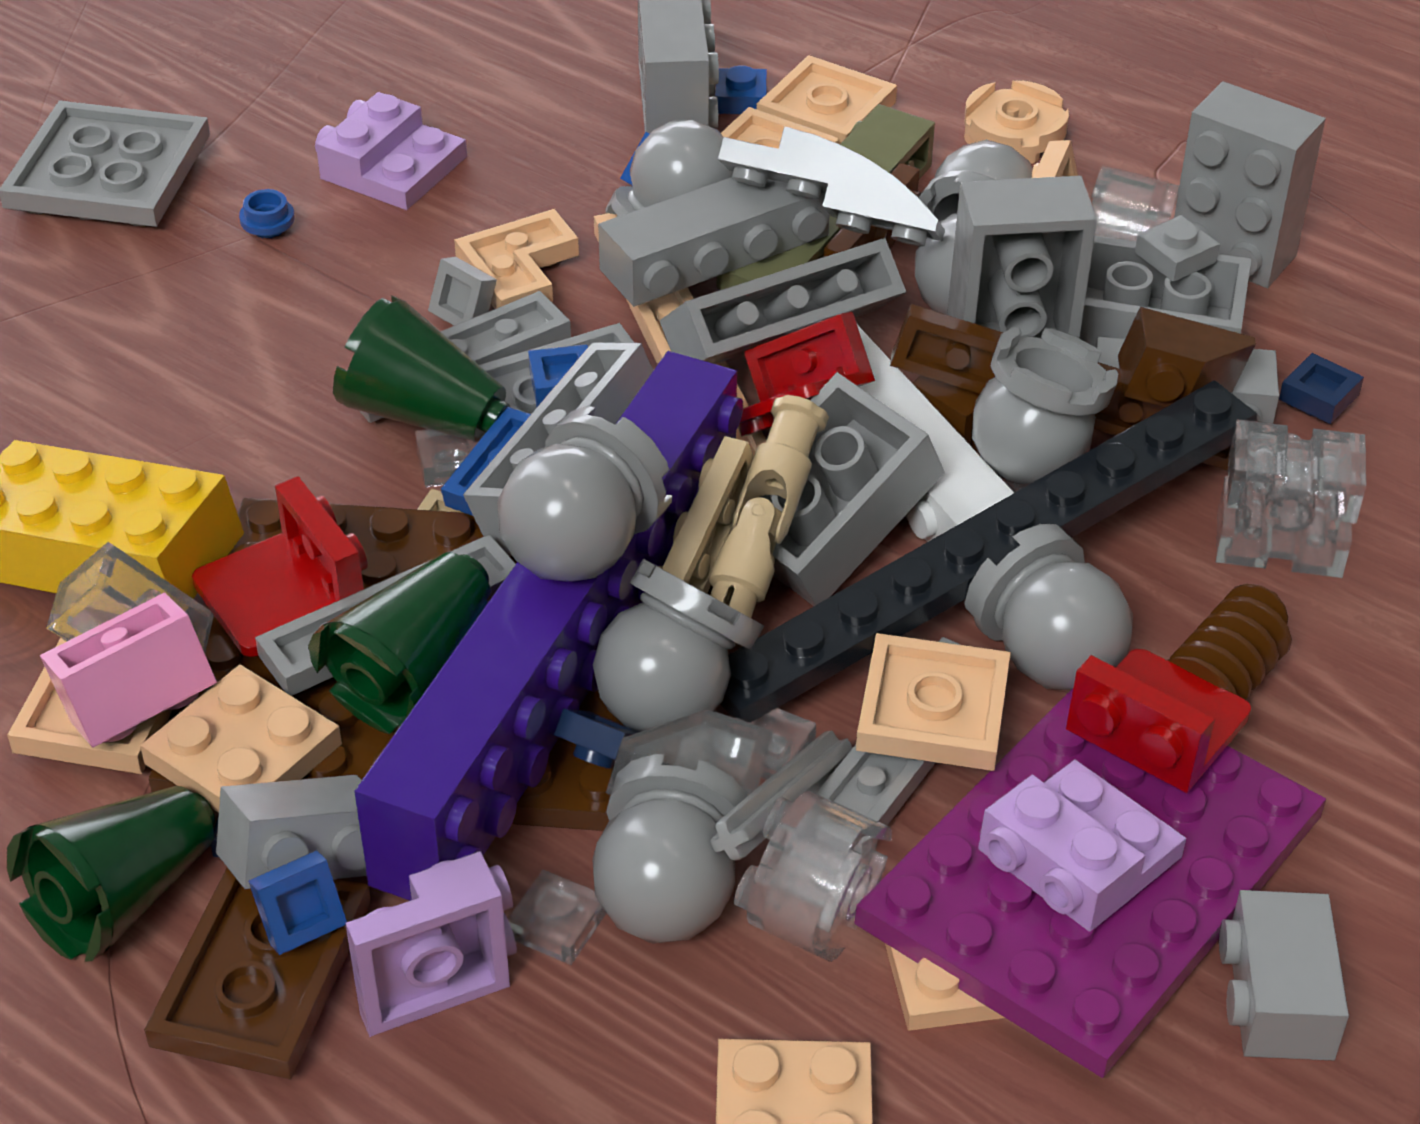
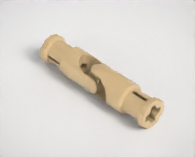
(780, 469)

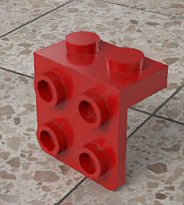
(802, 365)
(284, 574)
(1155, 715)

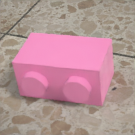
(129, 670)

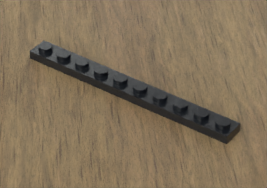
(940, 571)

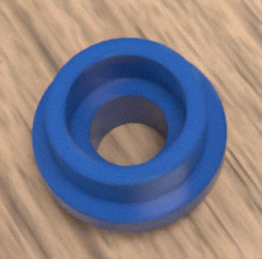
(266, 213)

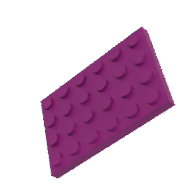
(1040, 966)

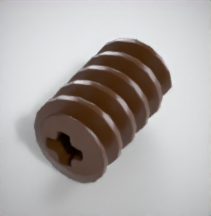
(1238, 640)

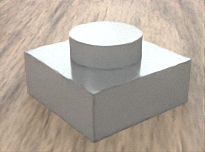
(1177, 248)
(460, 291)

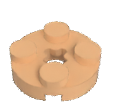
(1017, 117)

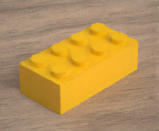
(72, 502)

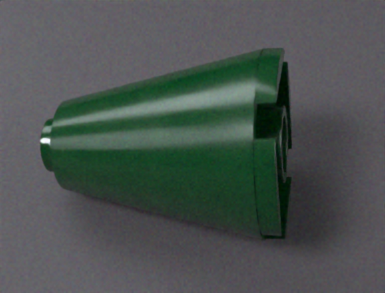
(416, 375)
(400, 638)
(106, 866)

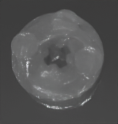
(1130, 203)
(812, 872)

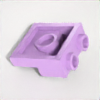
(387, 151)
(1078, 843)
(435, 948)

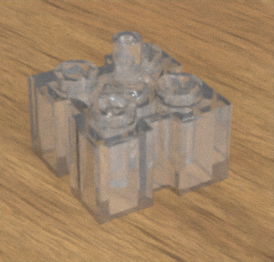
(1290, 498)

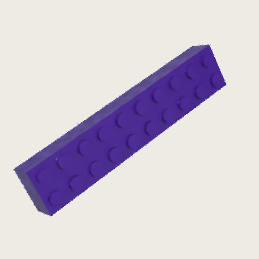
(495, 704)

